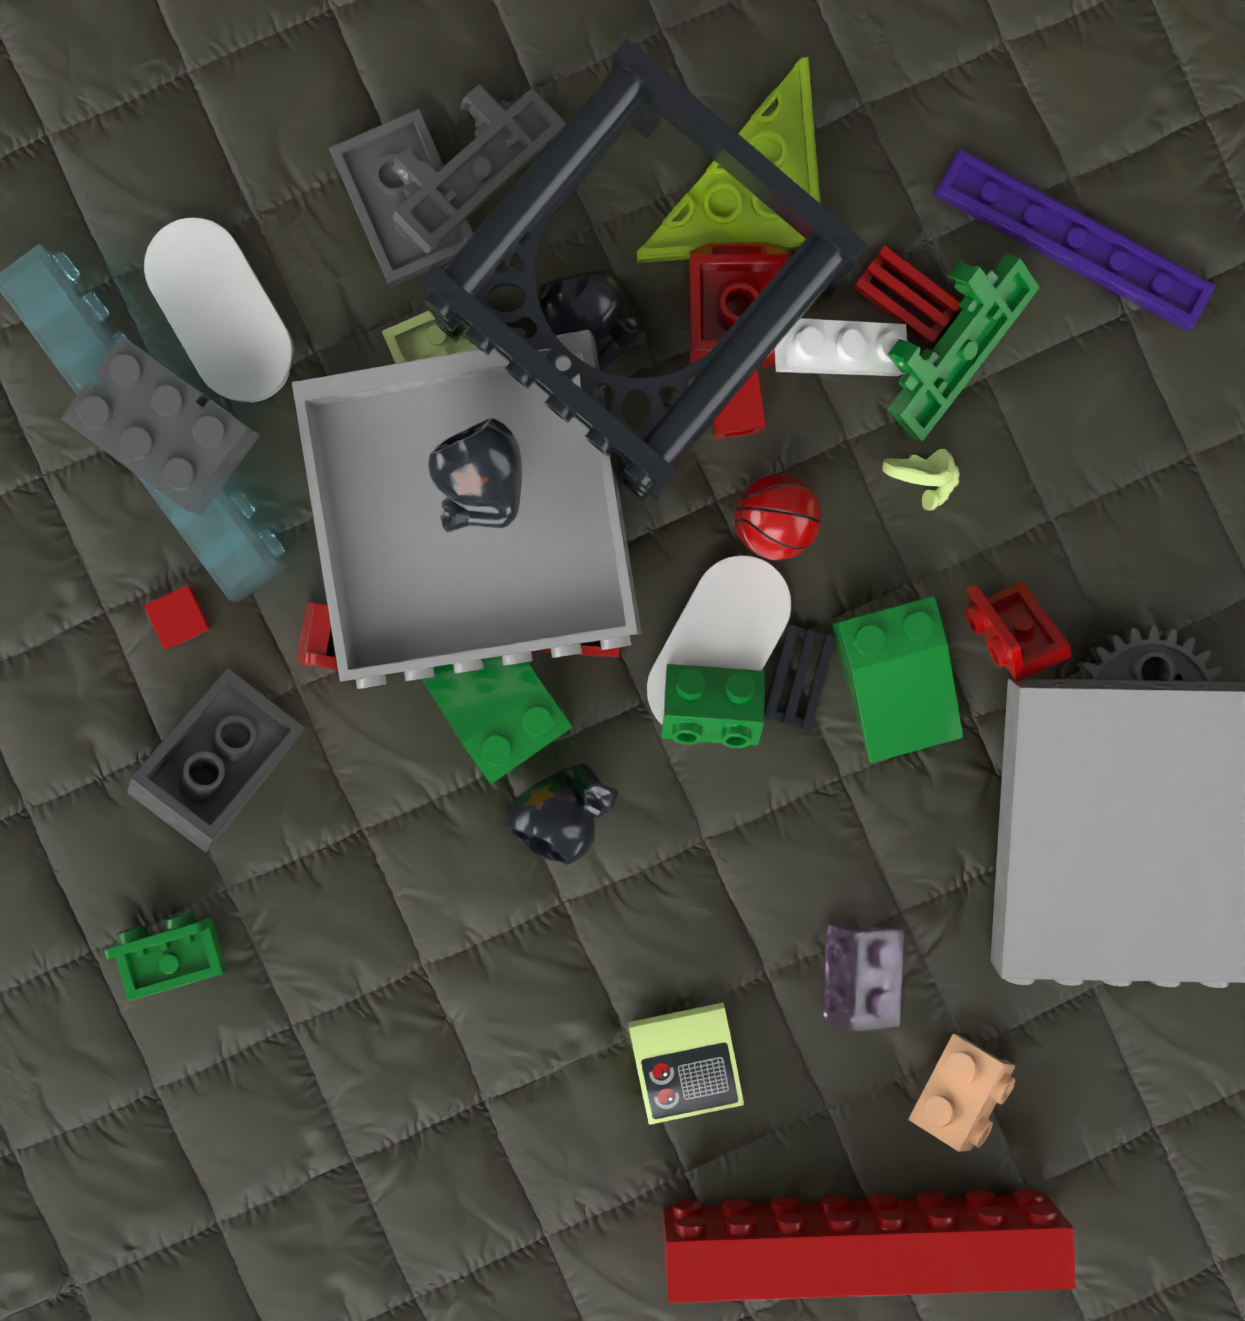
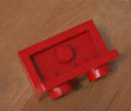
(1016, 630)

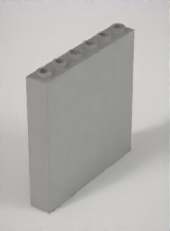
(430, 598)
(1121, 833)

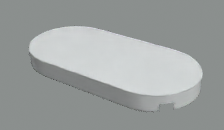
(219, 310)
(726, 622)

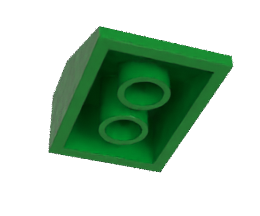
(899, 678)
(498, 712)

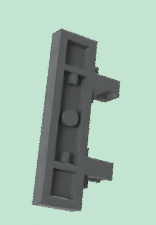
(451, 193)

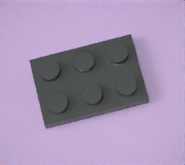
(377, 192)

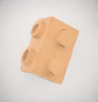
(963, 1094)

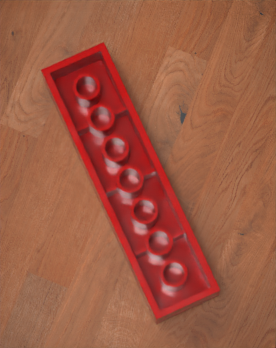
(866, 1247)

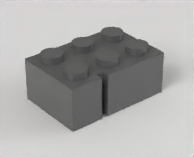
(158, 428)

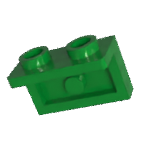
(713, 705)
(167, 957)

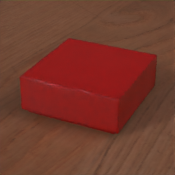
(177, 617)

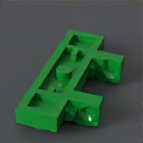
(940, 374)

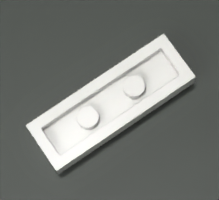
(839, 347)

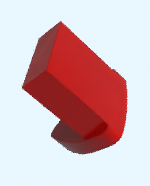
(315, 638)

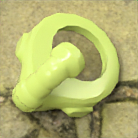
(935, 471)

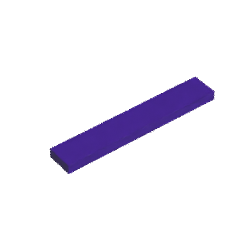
(1074, 240)

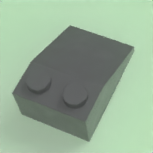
(214, 760)

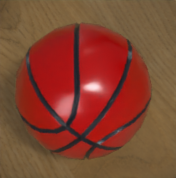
(777, 516)

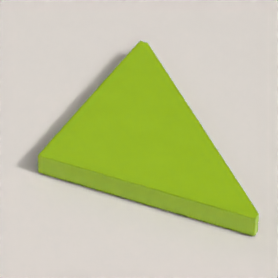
(725, 210)

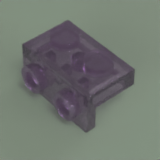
(863, 977)

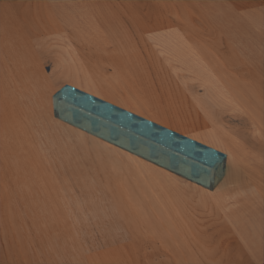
(77, 341)

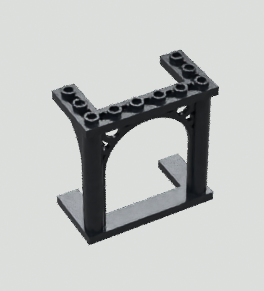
(636, 96)

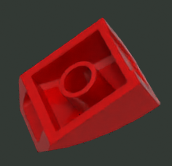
(723, 285)

